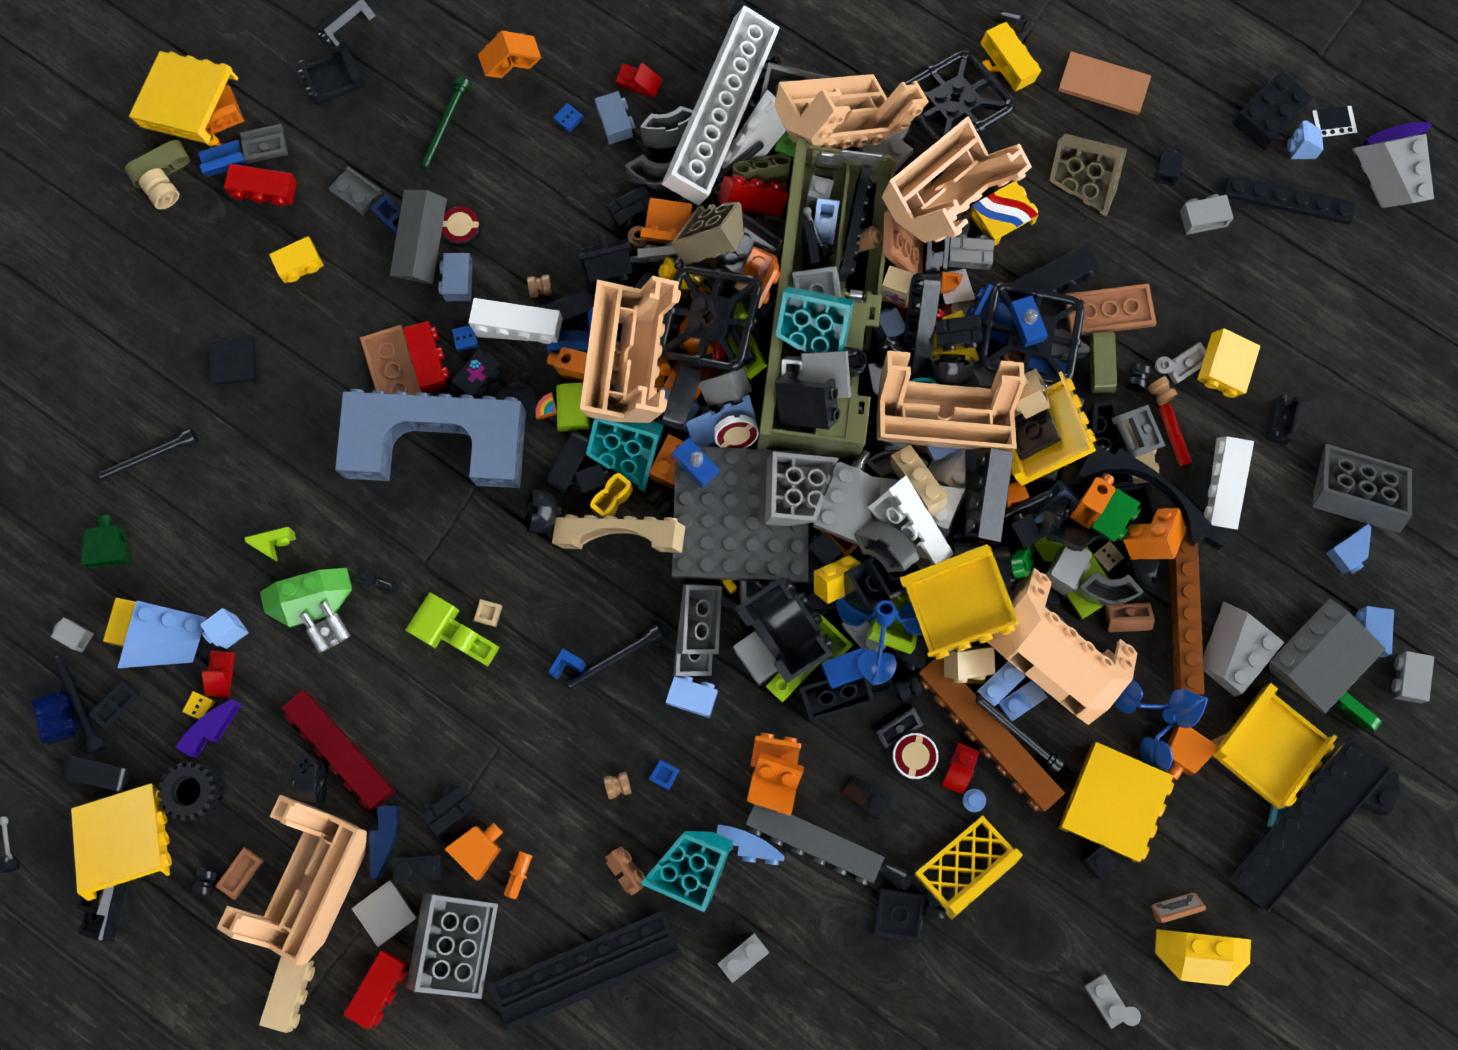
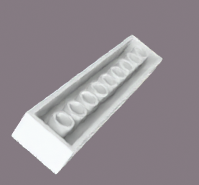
(720, 106)

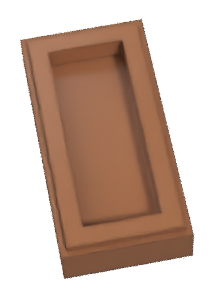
(239, 873)

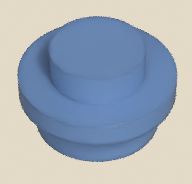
(974, 800)

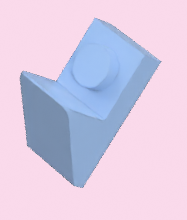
(826, 219)
(1022, 700)

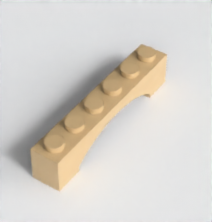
(574, 532)

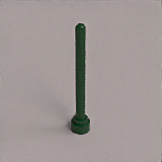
(461, 86)

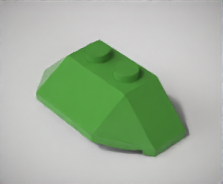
(305, 593)

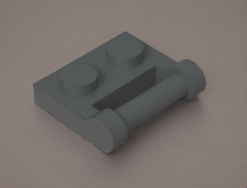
(1144, 429)

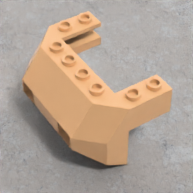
(846, 110)
(967, 169)
(633, 360)
(947, 413)
(1061, 658)
(310, 887)

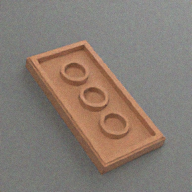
(1104, 83)
(902, 246)
(1115, 309)
(390, 361)

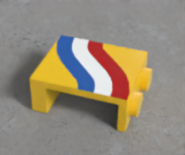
(1003, 212)

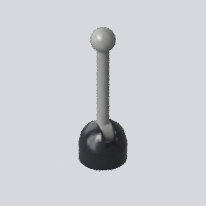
(823, 248)
(8, 862)

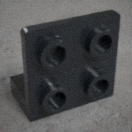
(1058, 528)

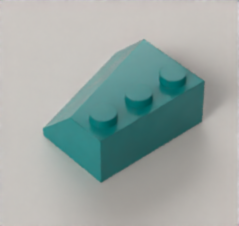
(814, 320)
(625, 447)
(691, 868)

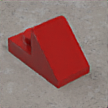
(639, 80)
(219, 674)
(960, 768)

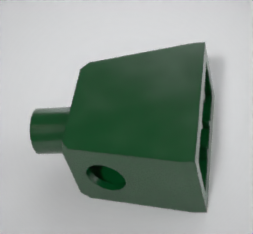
(105, 545)

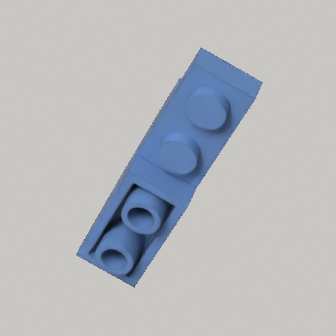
(750, 846)

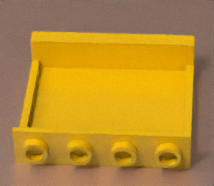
(181, 95)
(1071, 425)
(960, 601)
(1273, 748)
(1117, 802)
(119, 840)

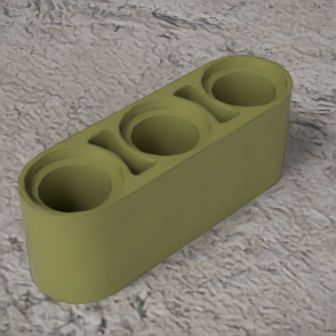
(167, 157)
(765, 168)
(1103, 362)

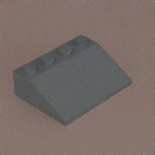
(1363, 488)
(1326, 656)
(452, 946)

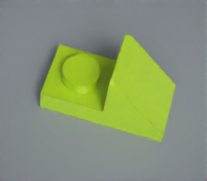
(265, 541)

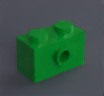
(1116, 516)

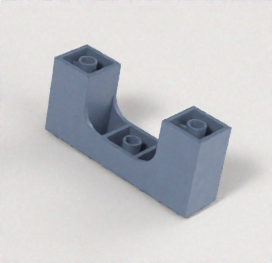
(376, 420)

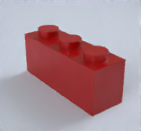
(260, 185)
(754, 195)
(427, 357)
(377, 990)

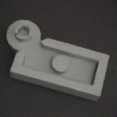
(1183, 364)
(1110, 1004)

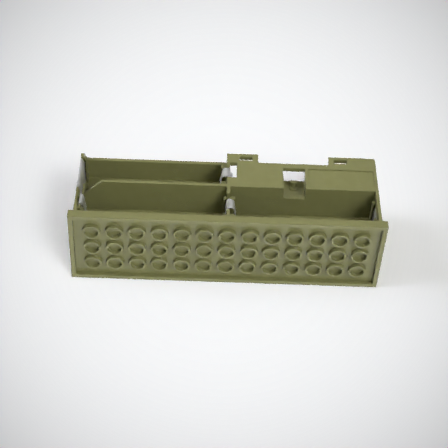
(848, 434)

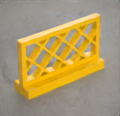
(982, 881)

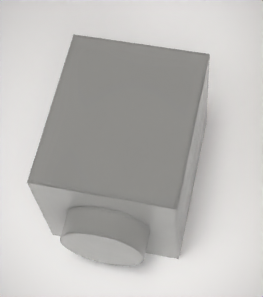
(819, 188)
(72, 634)

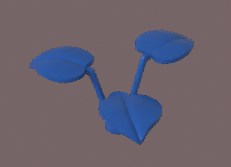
(874, 665)
(1184, 709)

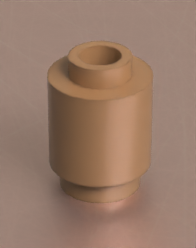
(869, 239)
(636, 240)

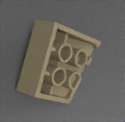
(1088, 170)
(710, 233)

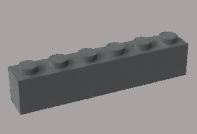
(817, 842)

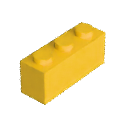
(1010, 56)

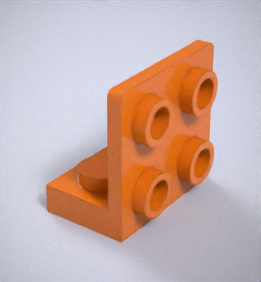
(225, 113)
(665, 220)
(762, 266)
(785, 749)
(774, 783)

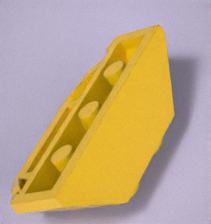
(1202, 956)

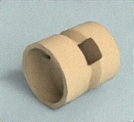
(159, 188)

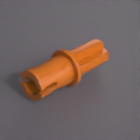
(517, 875)

